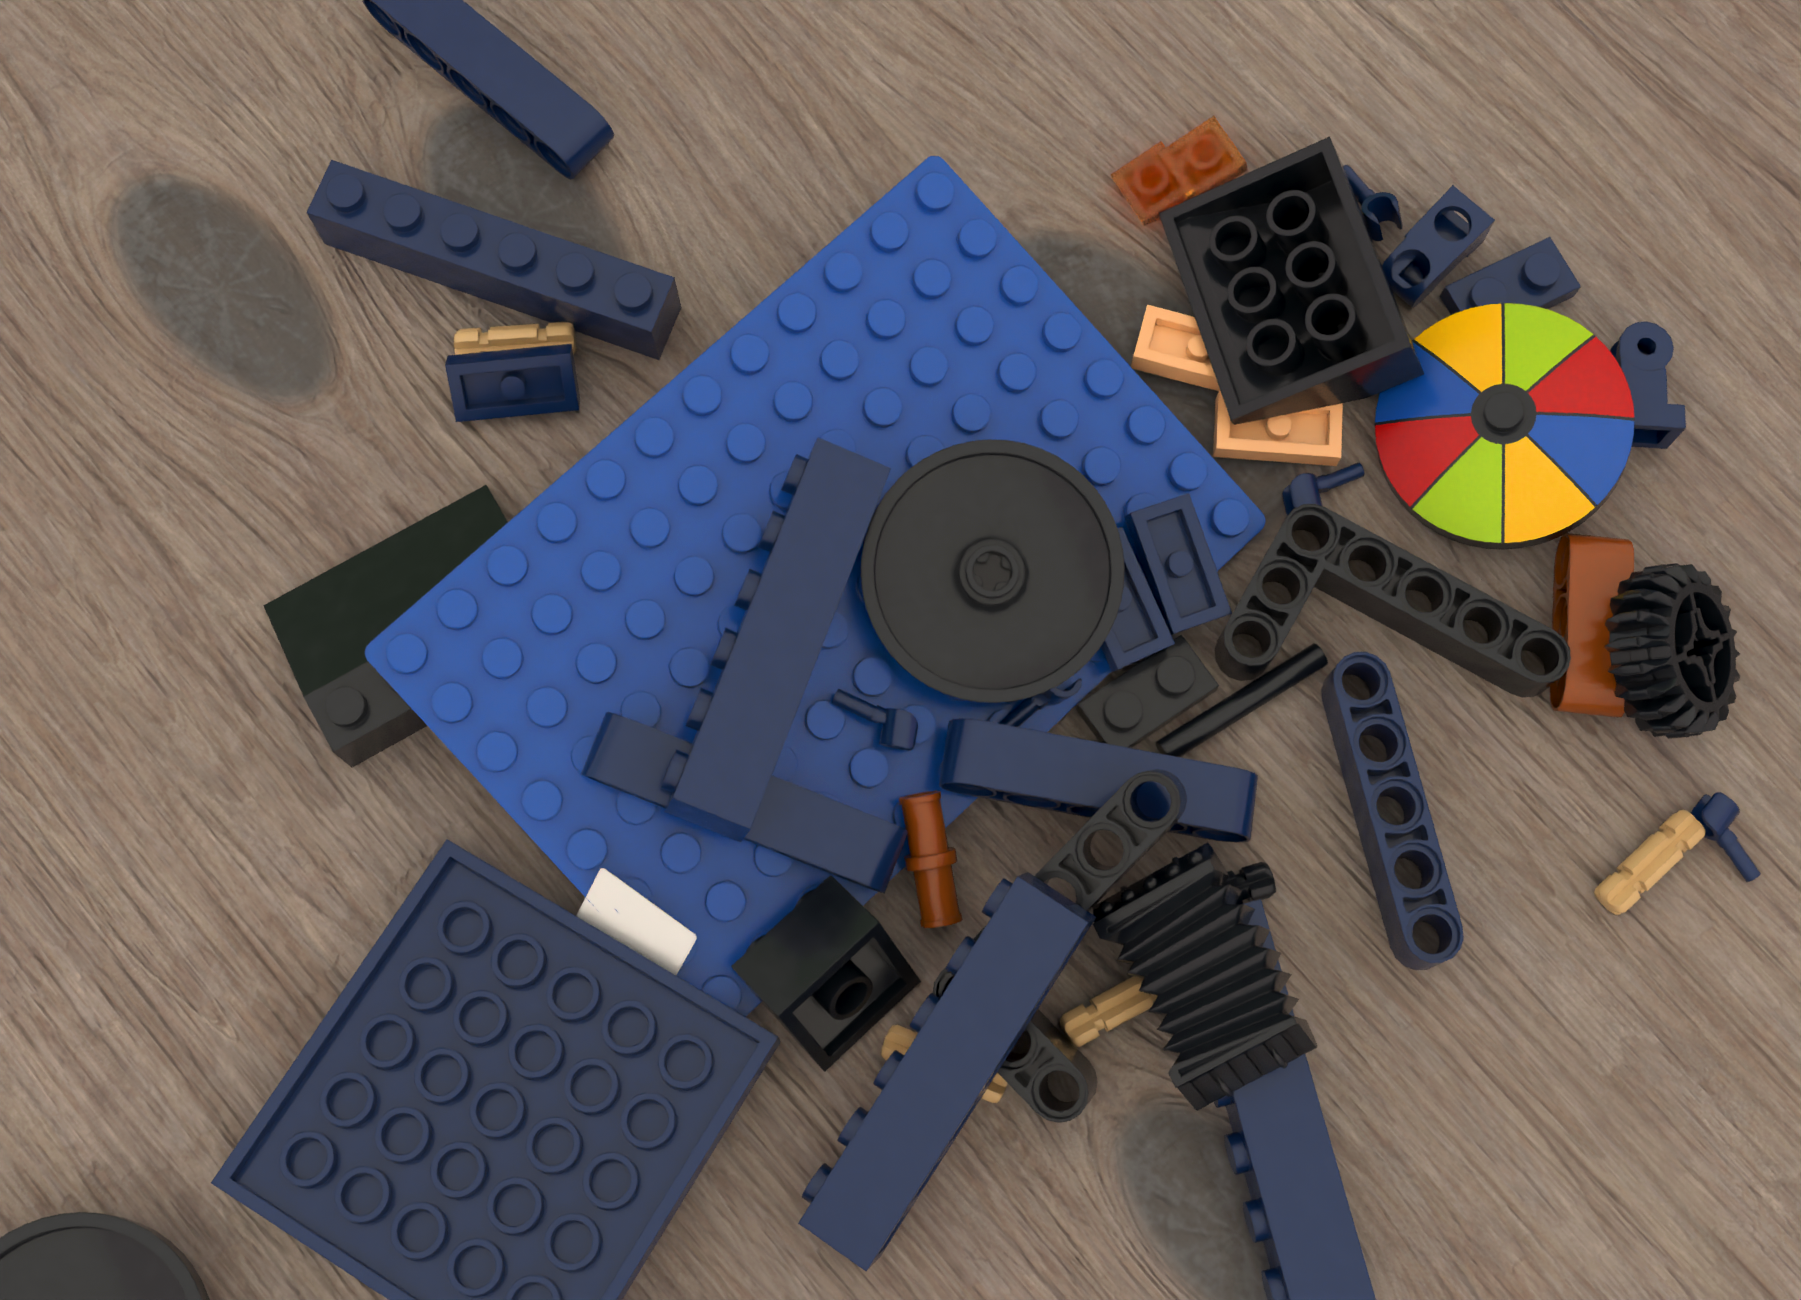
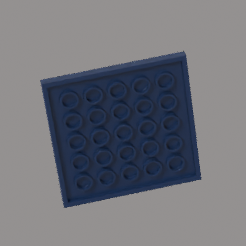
(496, 1102)

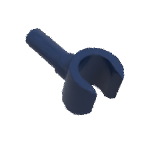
(1375, 206)
(1307, 487)
(1037, 702)
(898, 726)
(1716, 816)

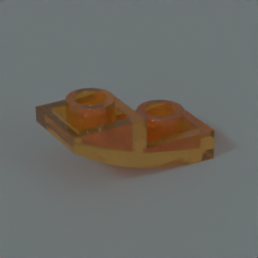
(1179, 171)

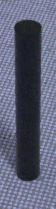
(1243, 702)

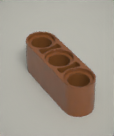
(1584, 582)

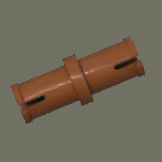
(930, 859)

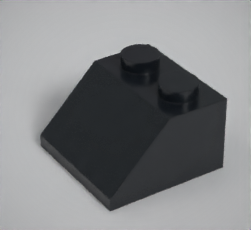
(827, 972)

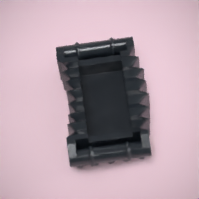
(1207, 976)

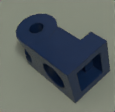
(1436, 246)
(1642, 355)

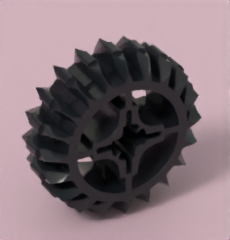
(1672, 651)

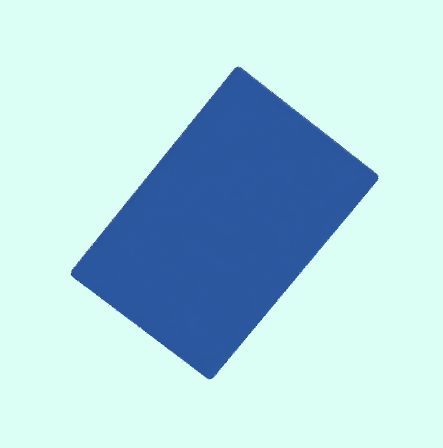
(630, 565)

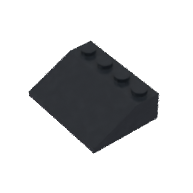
(1290, 289)
(343, 609)

